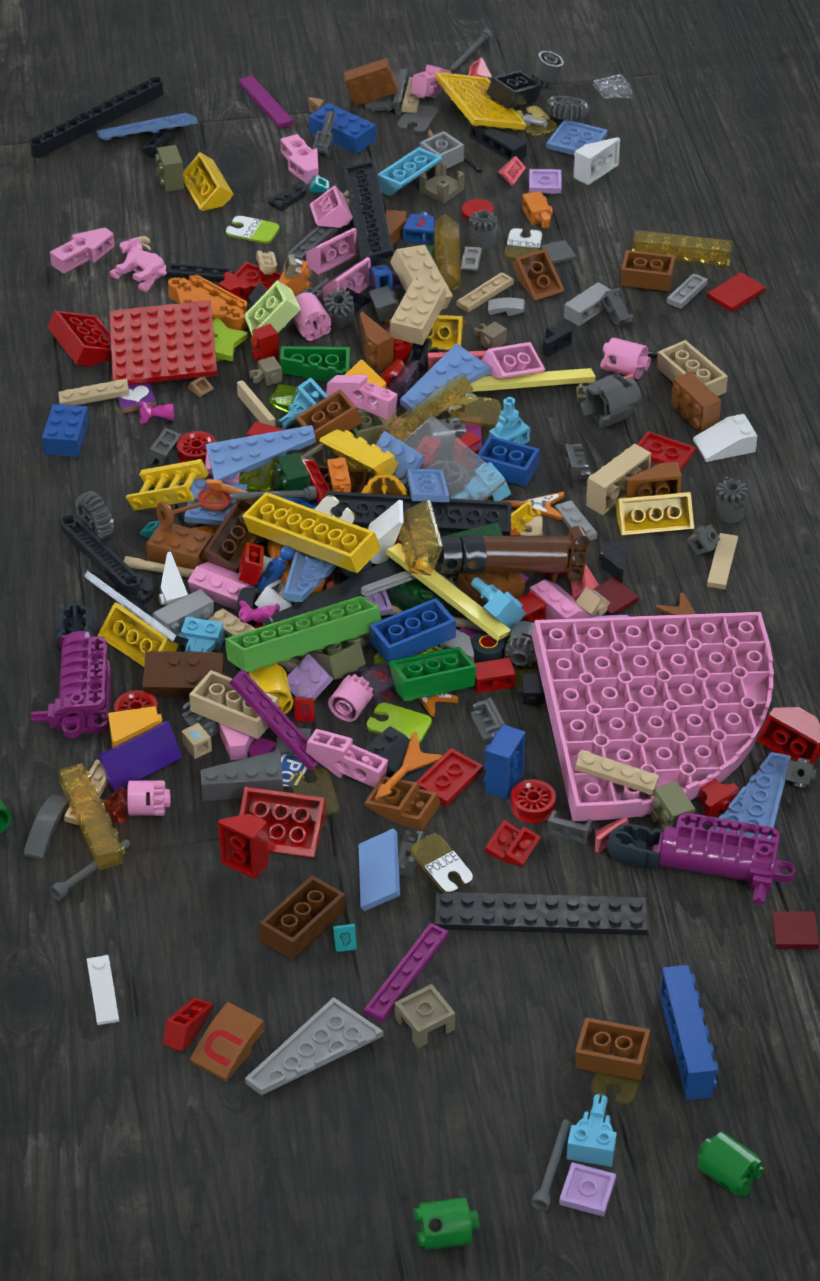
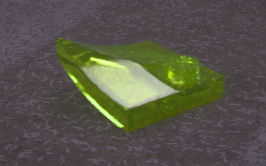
(283, 397)
(260, 477)

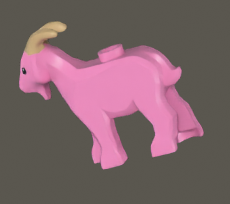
(145, 264)

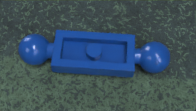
(275, 568)

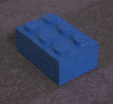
(65, 430)
(511, 459)
(504, 761)

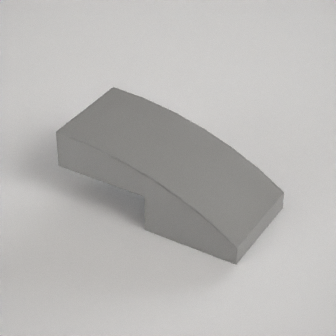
(471, 258)
(510, 305)

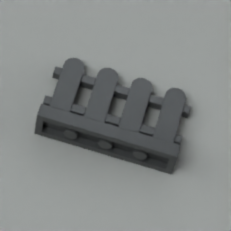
(392, 101)

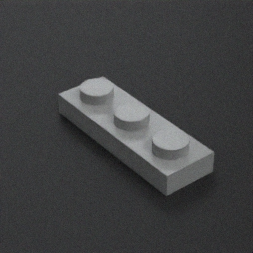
(687, 291)
(573, 517)

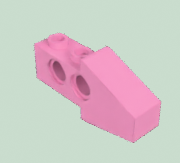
(425, 83)
(300, 157)
(82, 247)
(365, 394)
(235, 742)
(343, 757)

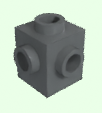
(707, 539)
(793, 775)

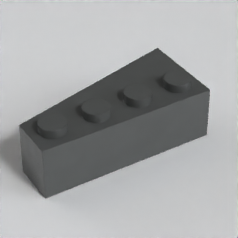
(229, 779)

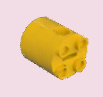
(275, 682)

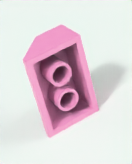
(331, 209)
(333, 252)
(355, 278)
(513, 360)
(218, 583)
(558, 602)

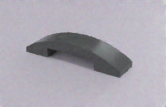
(44, 826)

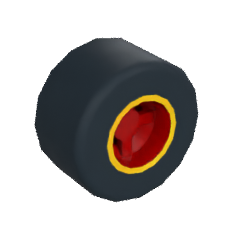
(487, 648)

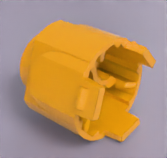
(385, 483)

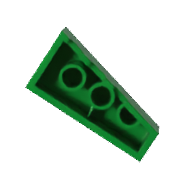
(315, 362)

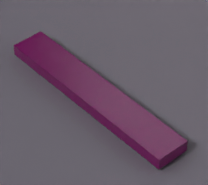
(266, 102)
(273, 717)
(406, 972)

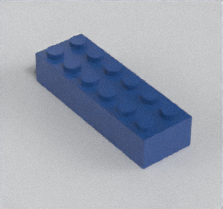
(688, 1032)

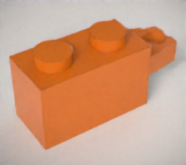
(537, 208)
(339, 475)

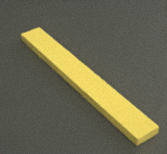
(534, 380)
(455, 597)

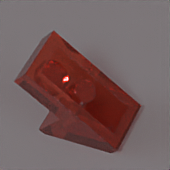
(116, 805)

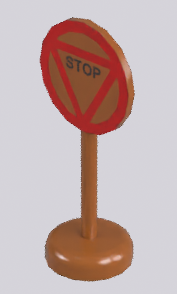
(207, 498)

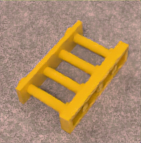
(166, 475)

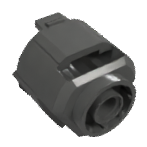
(611, 399)

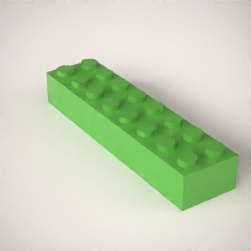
(302, 634)

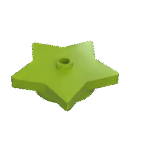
(226, 340)

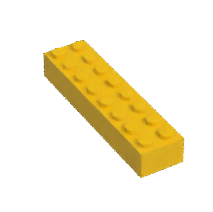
(311, 532)

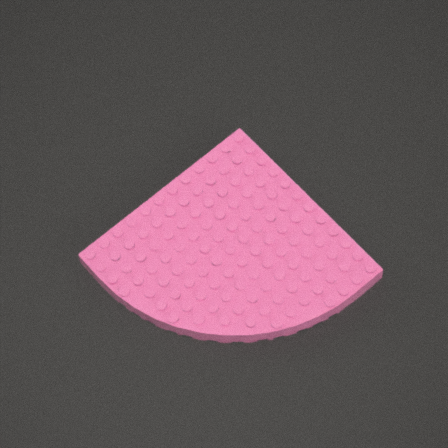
(653, 695)

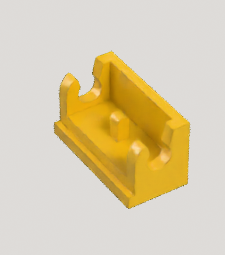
(522, 516)

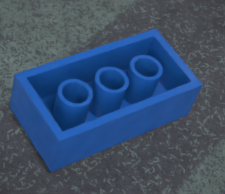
(349, 129)
(412, 631)

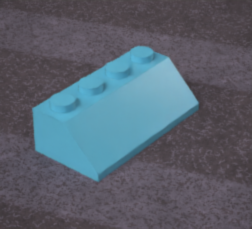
(406, 170)

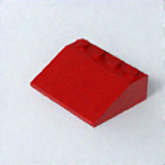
(82, 337)
(291, 819)

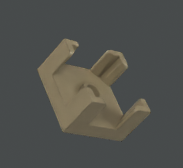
(441, 186)
(423, 1013)

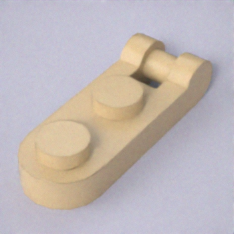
(266, 262)

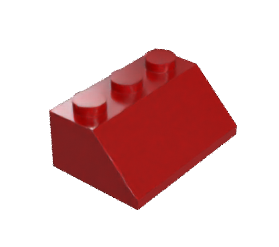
(244, 844)

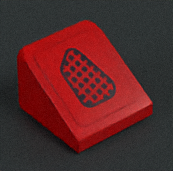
(304, 709)

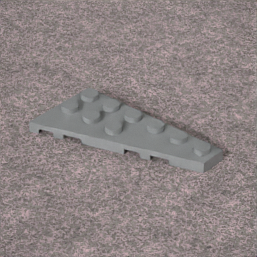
(323, 1038)

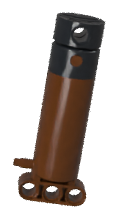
(516, 554)

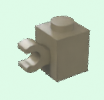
(491, 335)
(268, 371)

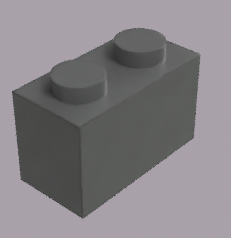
(384, 302)

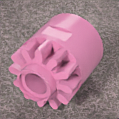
(350, 698)
(147, 798)

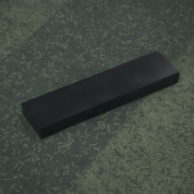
(209, 273)

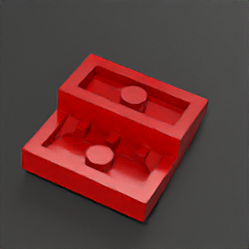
(512, 844)

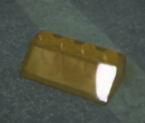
(420, 538)

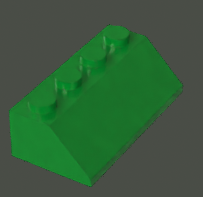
(432, 673)

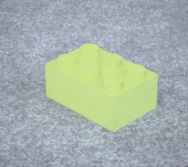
(273, 308)

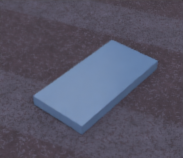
(427, 485)
(379, 870)

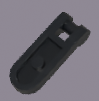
(288, 196)

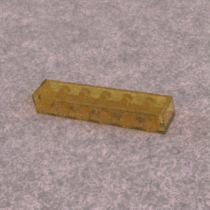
(684, 247)
(447, 250)
(431, 405)
(91, 817)

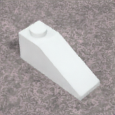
(172, 585)
(102, 990)

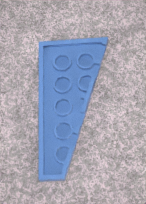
(153, 125)
(453, 363)
(251, 452)
(305, 576)
(761, 797)

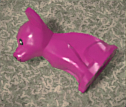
(164, 411)
(258, 615)

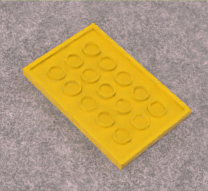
(476, 105)

